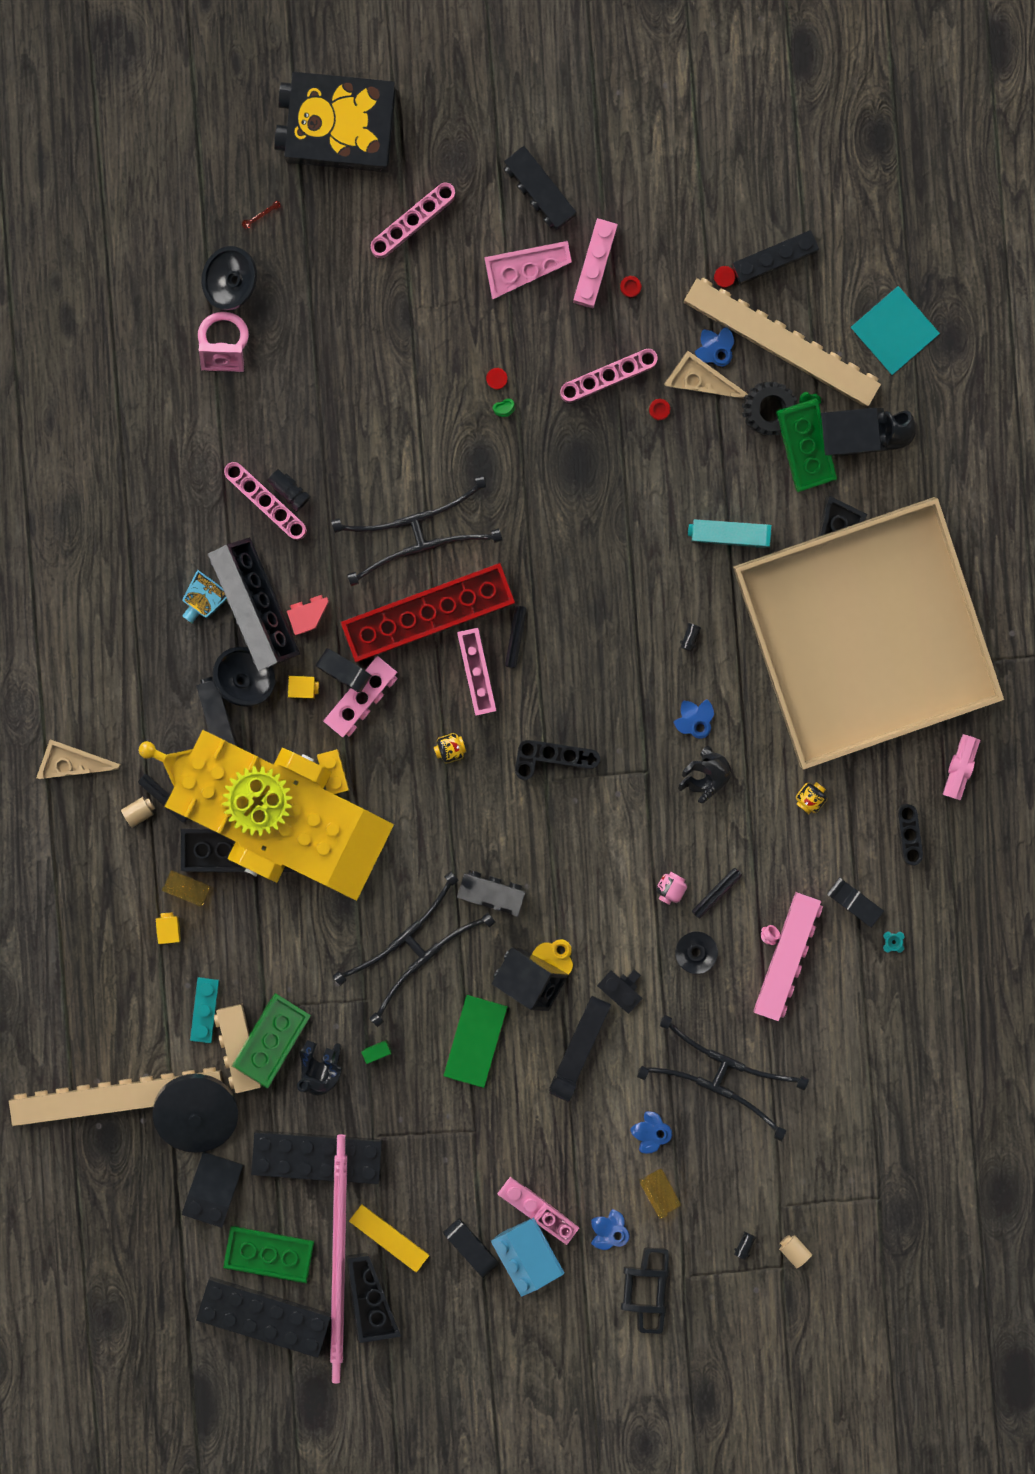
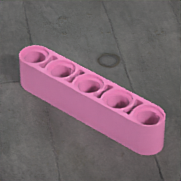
(416, 210)
(616, 368)
(261, 491)

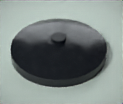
(195, 1113)

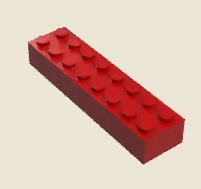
(427, 612)

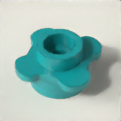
(889, 937)

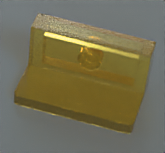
(186, 888)
(660, 1193)

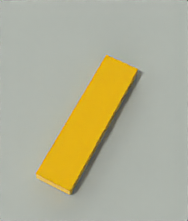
(389, 1238)

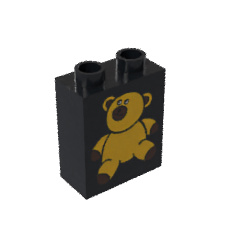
(336, 121)

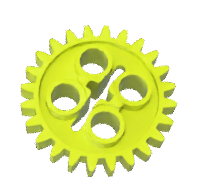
(272, 813)

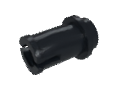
(690, 637)
(745, 1245)

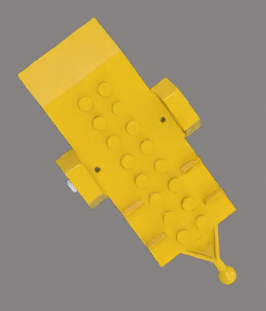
(320, 836)

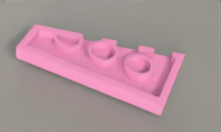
(519, 267)

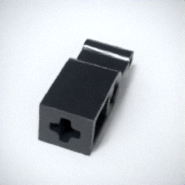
(855, 902)

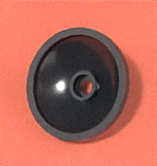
(221, 275)
(239, 665)

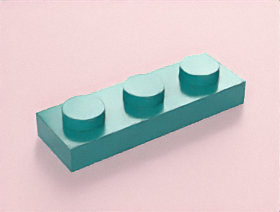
(204, 1010)

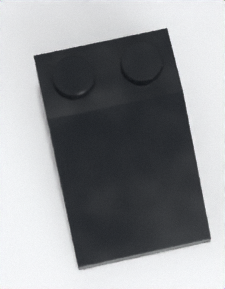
(212, 1189)

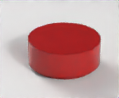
(724, 276)
(630, 286)
(496, 378)
(659, 409)

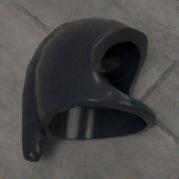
(900, 429)

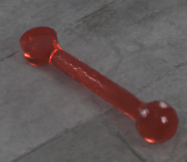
(247, 223)

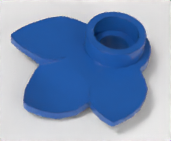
(715, 344)
(694, 715)
(648, 1132)
(606, 1230)

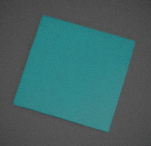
(895, 330)

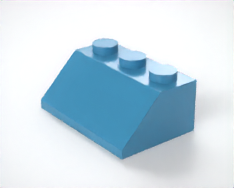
(527, 1257)

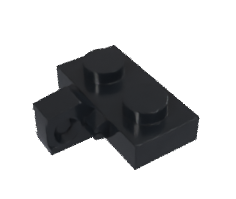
(621, 989)

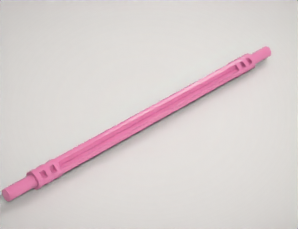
(338, 1258)

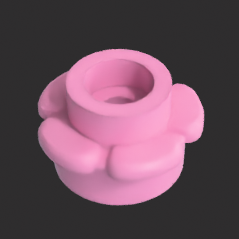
(770, 935)

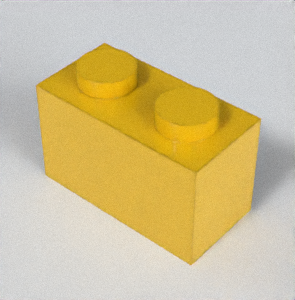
(337, 781)

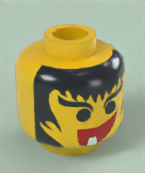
(450, 748)
(811, 797)

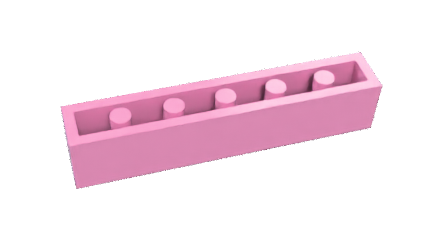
(787, 955)

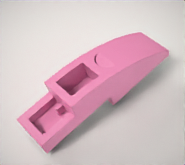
(540, 1210)

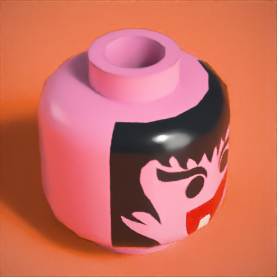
(671, 888)

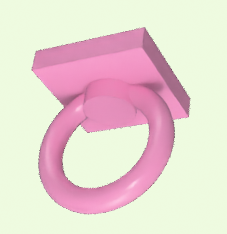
(222, 355)

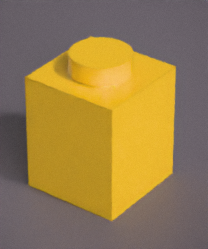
(302, 687)
(168, 928)

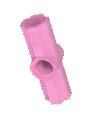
(961, 767)

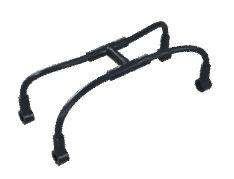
(414, 521)
(407, 937)
(714, 1086)

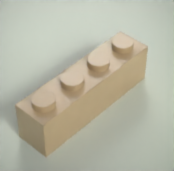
(234, 1035)

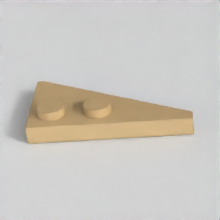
(698, 376)
(66, 761)

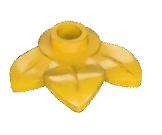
(549, 954)

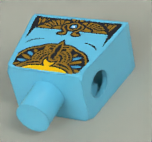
(203, 597)

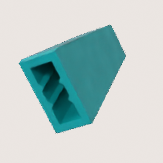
(730, 533)

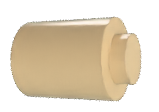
(138, 811)
(795, 1250)

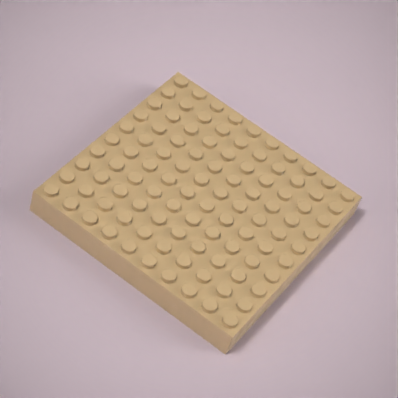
(868, 633)

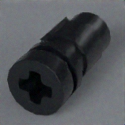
(286, 488)

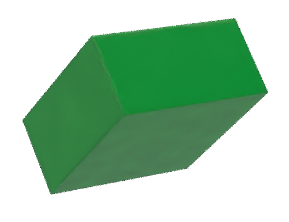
(376, 1051)

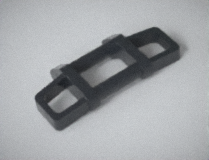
(662, 1274)

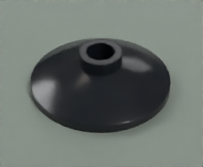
(702, 962)

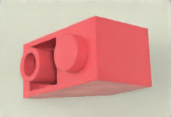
(307, 617)

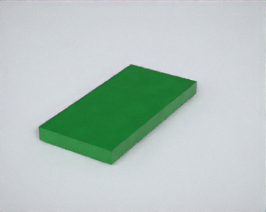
(805, 445)
(271, 1040)
(475, 1041)
(268, 1254)

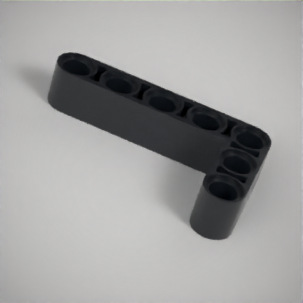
(579, 1049)

